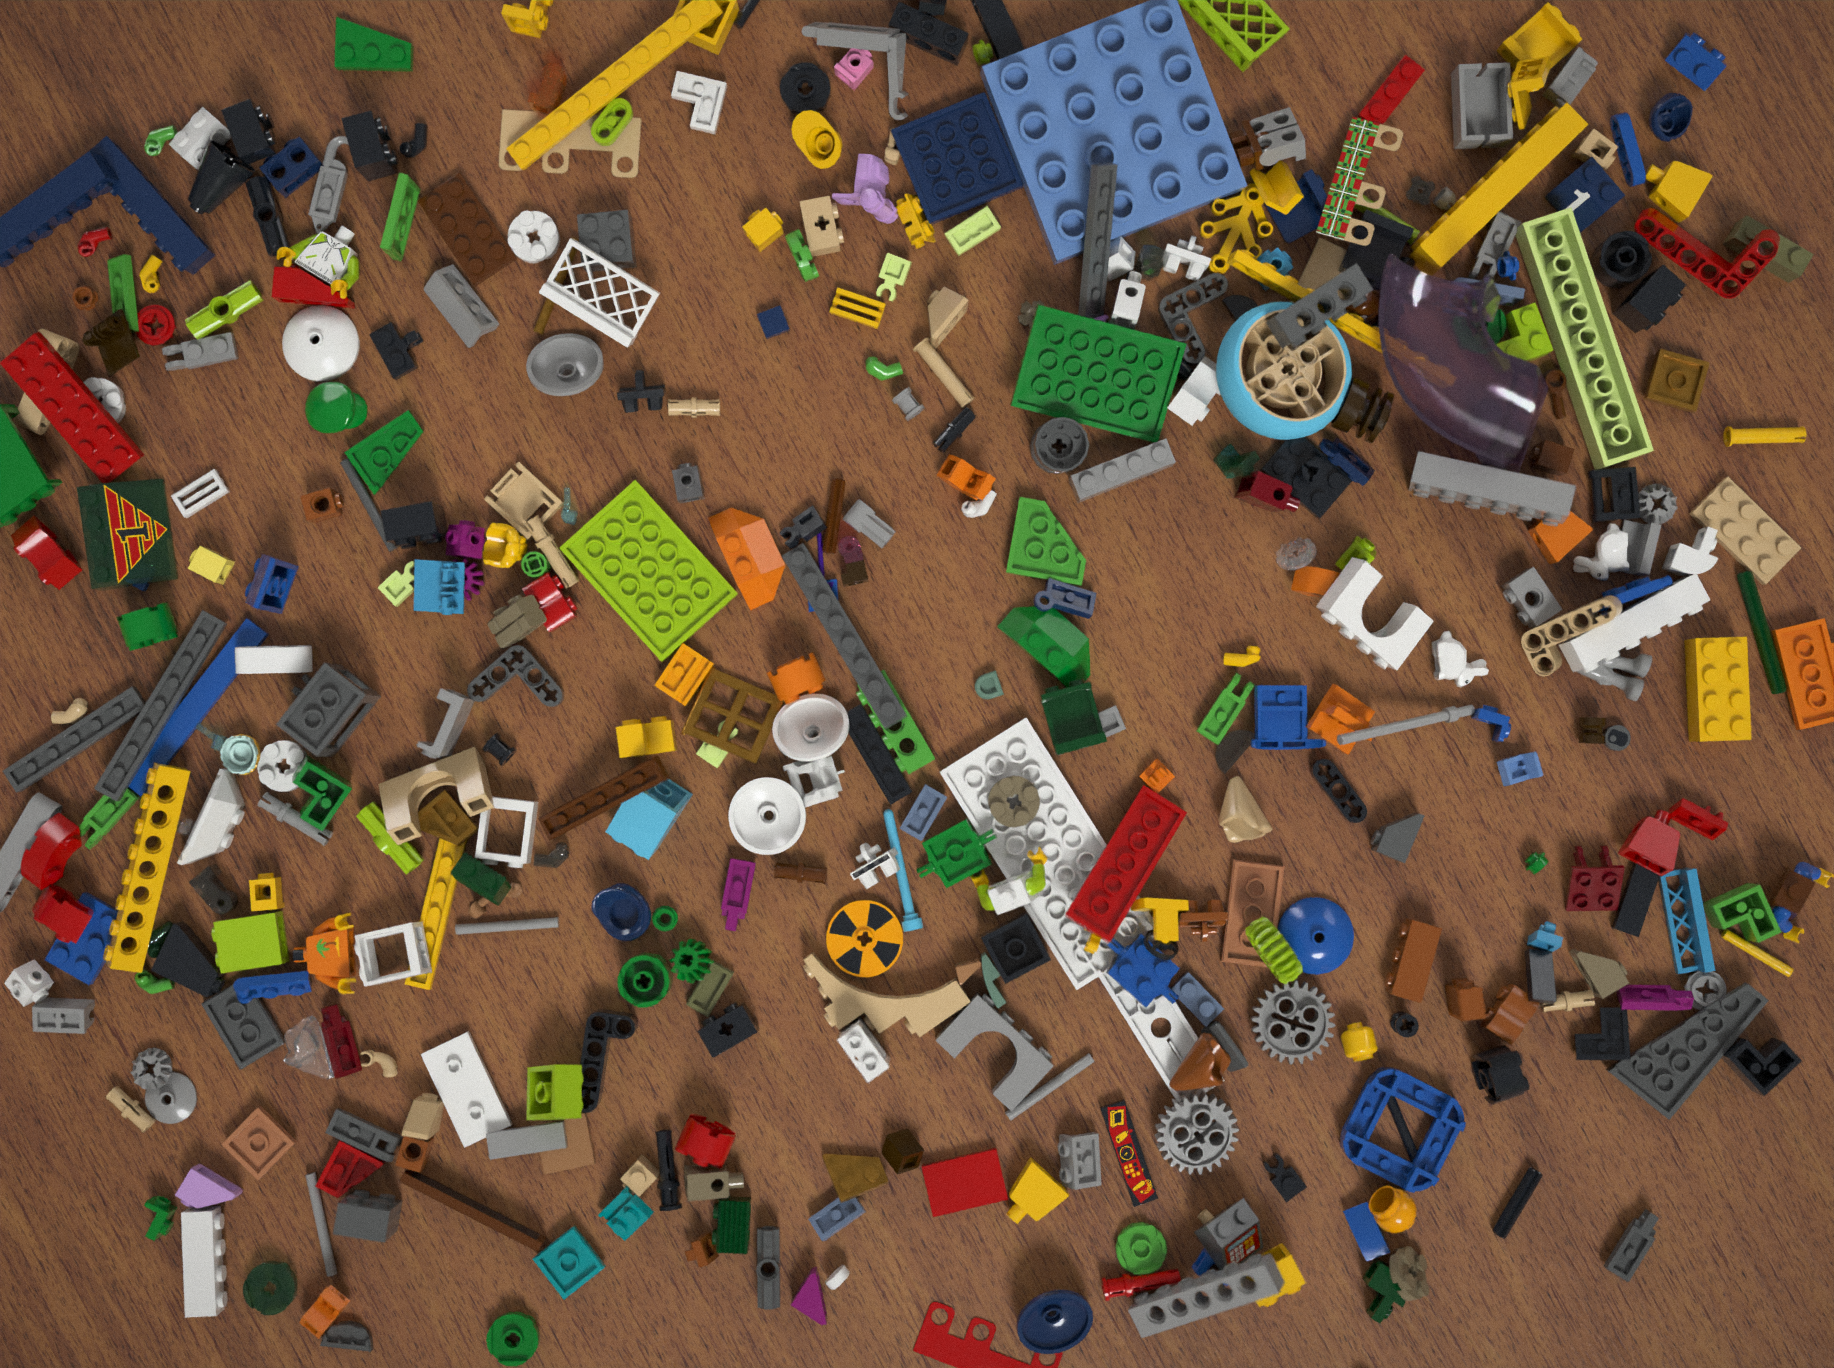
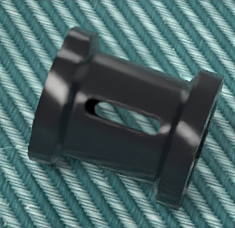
(499, 749)
(1412, 1025)

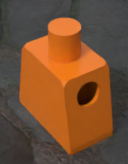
(1559, 540)

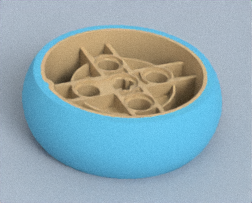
(1310, 409)

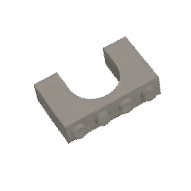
(1030, 1062)

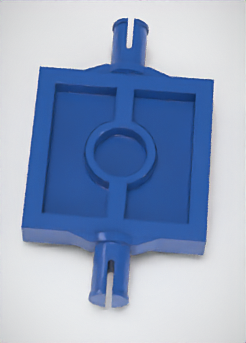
(1637, 589)
(1141, 972)

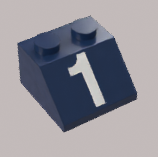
(1587, 192)

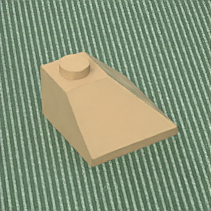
(944, 313)

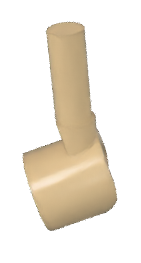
(891, 154)

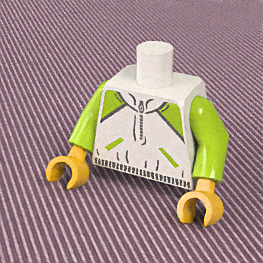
(326, 259)
(1015, 890)

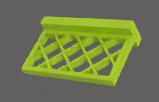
(1230, 40)

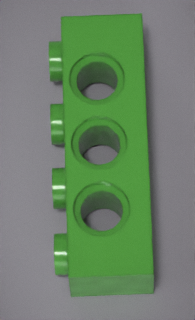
(906, 761)

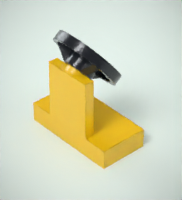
(1164, 922)

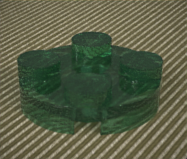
(284, 1294)

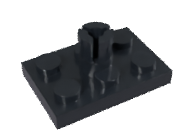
(1309, 473)

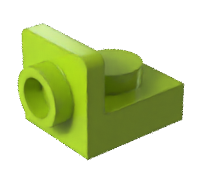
(1360, 549)

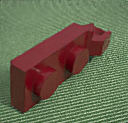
(339, 1042)

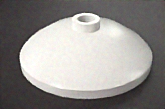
(334, 351)
(810, 717)
(749, 821)

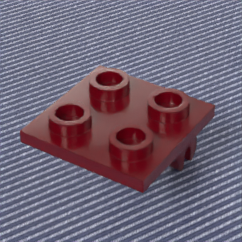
(1594, 886)

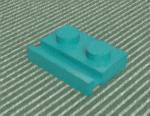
(626, 1213)

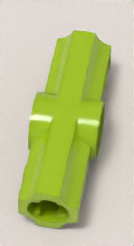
(210, 319)
(404, 854)

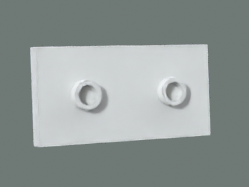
(466, 1089)

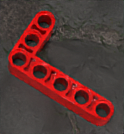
(1705, 256)

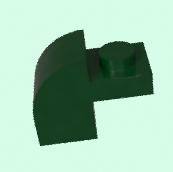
(1379, 1279)

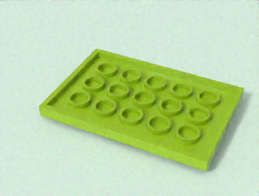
(648, 571)

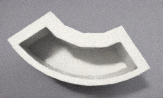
(1196, 393)

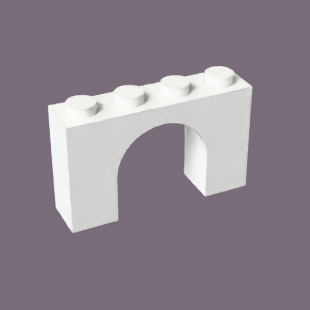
(1344, 605)

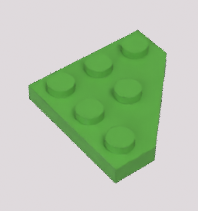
(1042, 546)

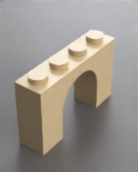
(404, 793)

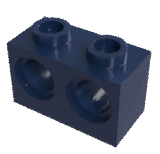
(295, 172)

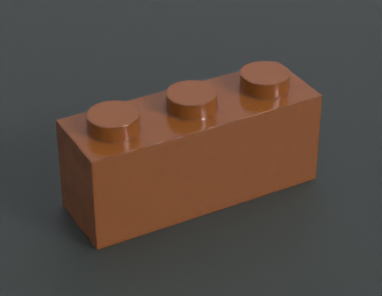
(1412, 960)

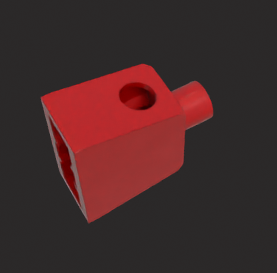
(1653, 843)

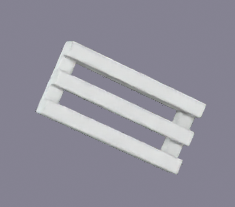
(219, 482)

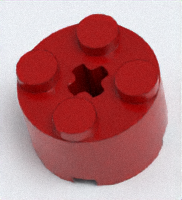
(705, 1141)

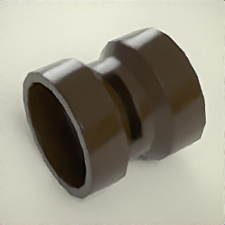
(1592, 724)

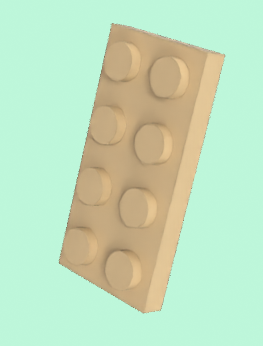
(1745, 530)

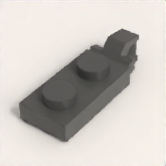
(1632, 1246)

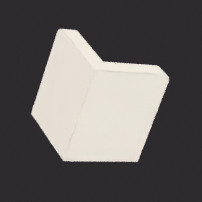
(1120, 258)

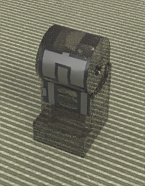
(213, 891)

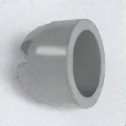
(1443, 199)

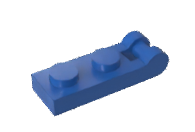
(272, 986)

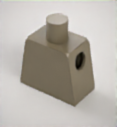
(699, 1182)

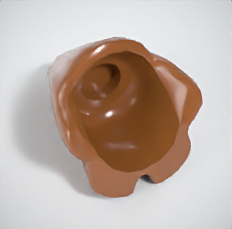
(1202, 1065)

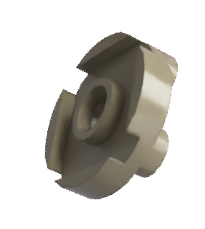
(1020, 814)
(1409, 1272)

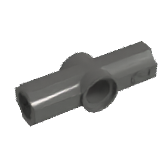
(768, 1251)

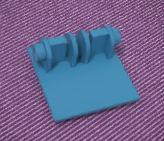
(439, 586)

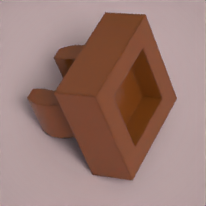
(702, 1250)

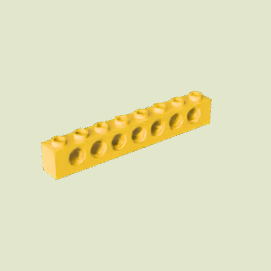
(133, 957)

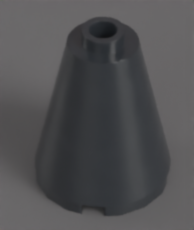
(217, 177)

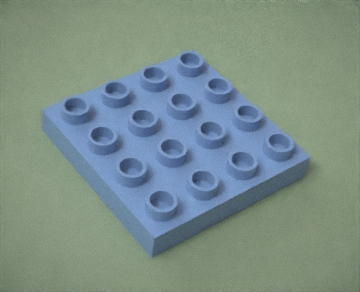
(1121, 96)

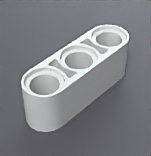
(273, 659)

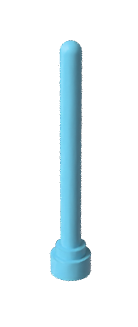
(911, 919)

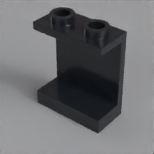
(1387, 239)

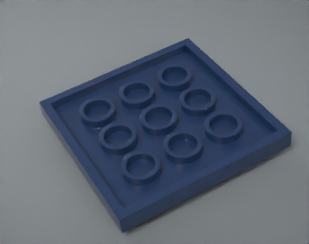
(957, 158)

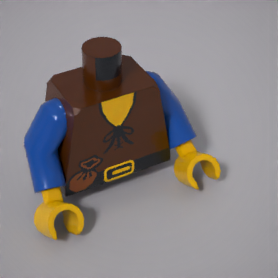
(1792, 894)

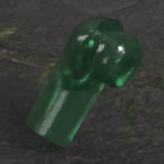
(158, 938)

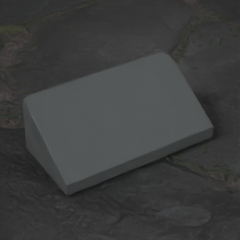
(1237, 1059)

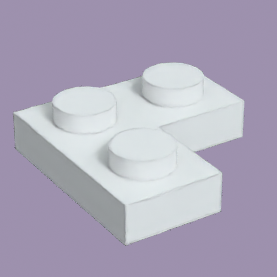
(705, 94)

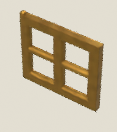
(732, 715)

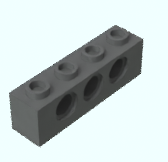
(1352, 285)

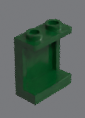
(1072, 717)

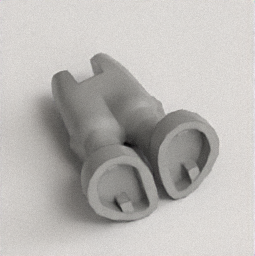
(1631, 686)

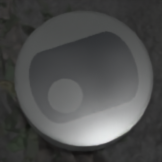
(1617, 737)

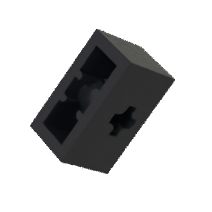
(720, 1041)

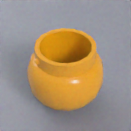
(1393, 1209)

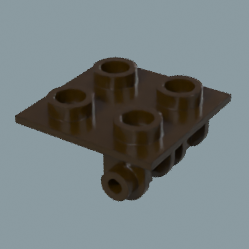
(113, 342)

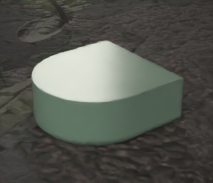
(988, 686)

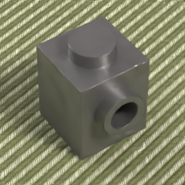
(688, 483)

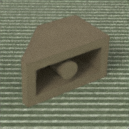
(1600, 973)

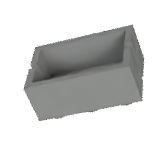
(1481, 106)

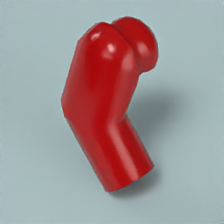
(91, 240)

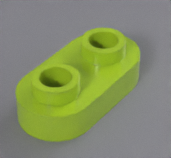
(609, 121)

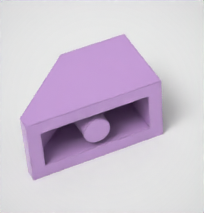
(205, 1188)

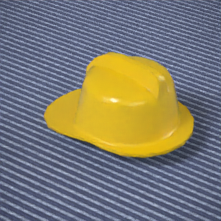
(817, 139)

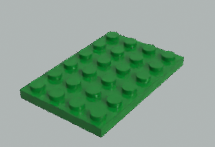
(1097, 373)

